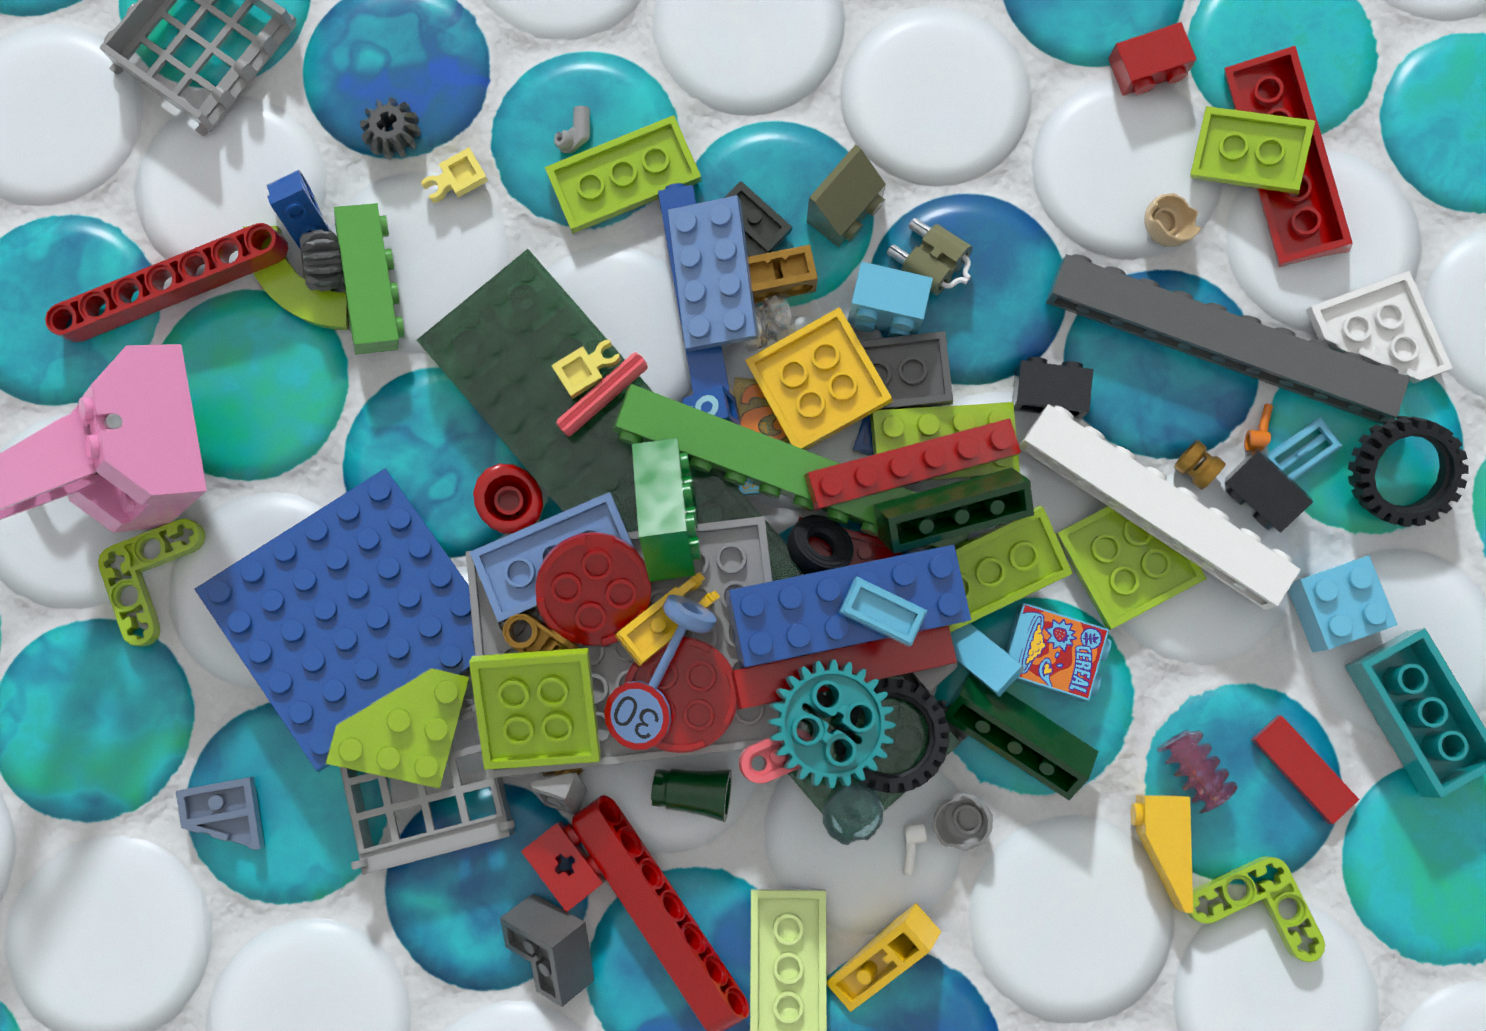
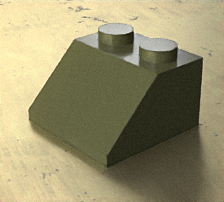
(846, 198)

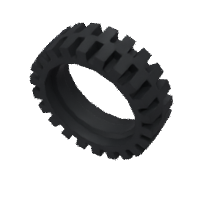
(1440, 494)
(936, 749)

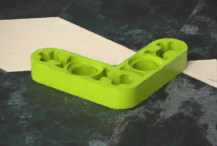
(134, 565)
(1271, 894)

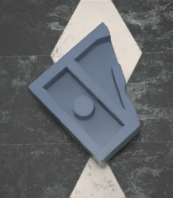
(223, 811)

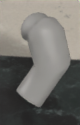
(576, 136)

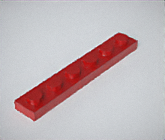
(911, 464)

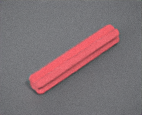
(602, 394)

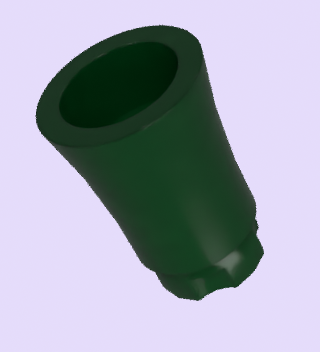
(693, 791)

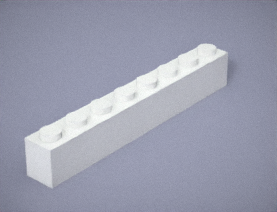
(1160, 507)

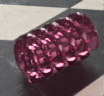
(1199, 769)

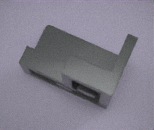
(553, 944)

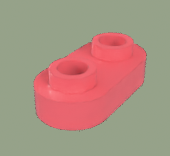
(773, 764)

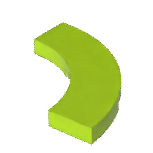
(289, 290)

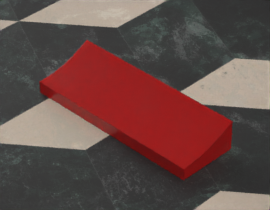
(1301, 223)

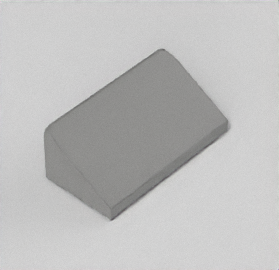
(561, 792)

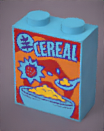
(1057, 652)

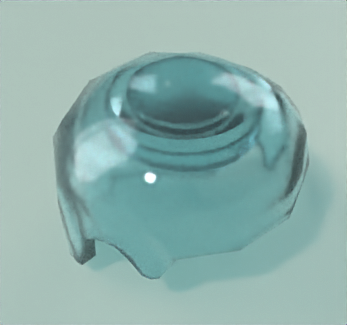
(853, 813)

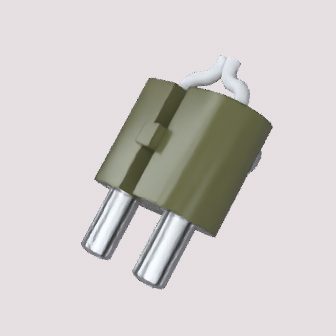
(936, 257)

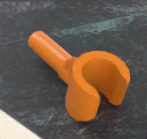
(1261, 437)

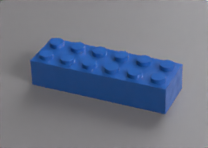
(802, 615)

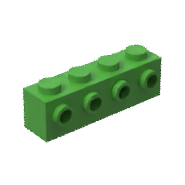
(367, 278)

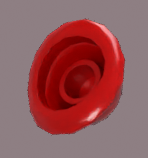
(507, 498)

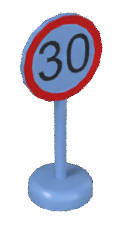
(637, 710)

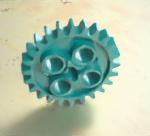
(814, 755)

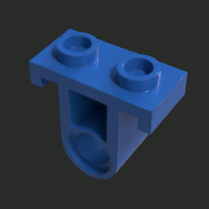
(296, 205)

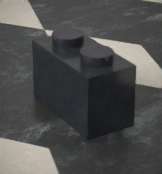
(1052, 384)
(1267, 490)

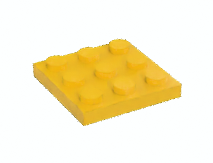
(819, 380)

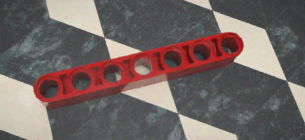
(151, 280)
(660, 915)

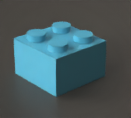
(889, 300)
(1341, 604)

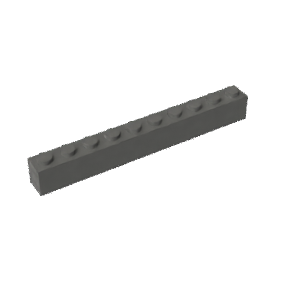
(1228, 339)

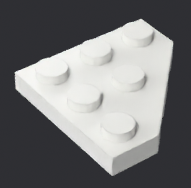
(1385, 326)

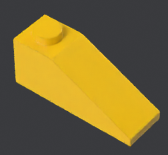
(1165, 832)
(884, 957)

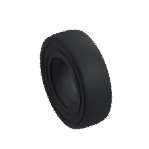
(827, 530)

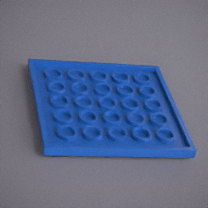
(344, 610)

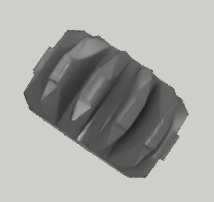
(385, 116)
(321, 260)

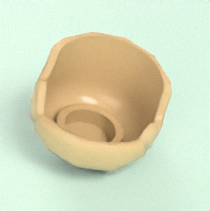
(1171, 220)

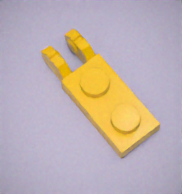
(653, 628)

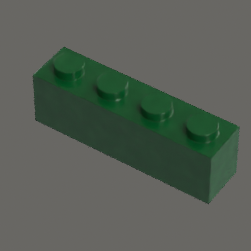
(953, 510)
(1022, 736)

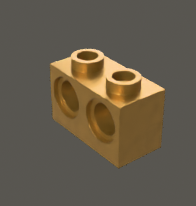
(783, 271)

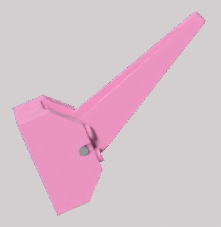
(121, 453)

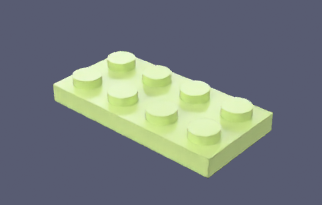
(788, 960)

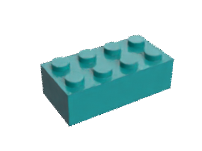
(1422, 712)

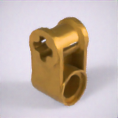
(541, 639)

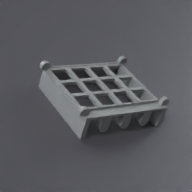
(146, 15)
(433, 841)

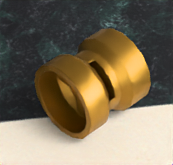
(1205, 471)

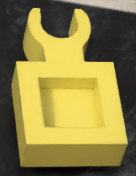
(459, 174)
(580, 371)

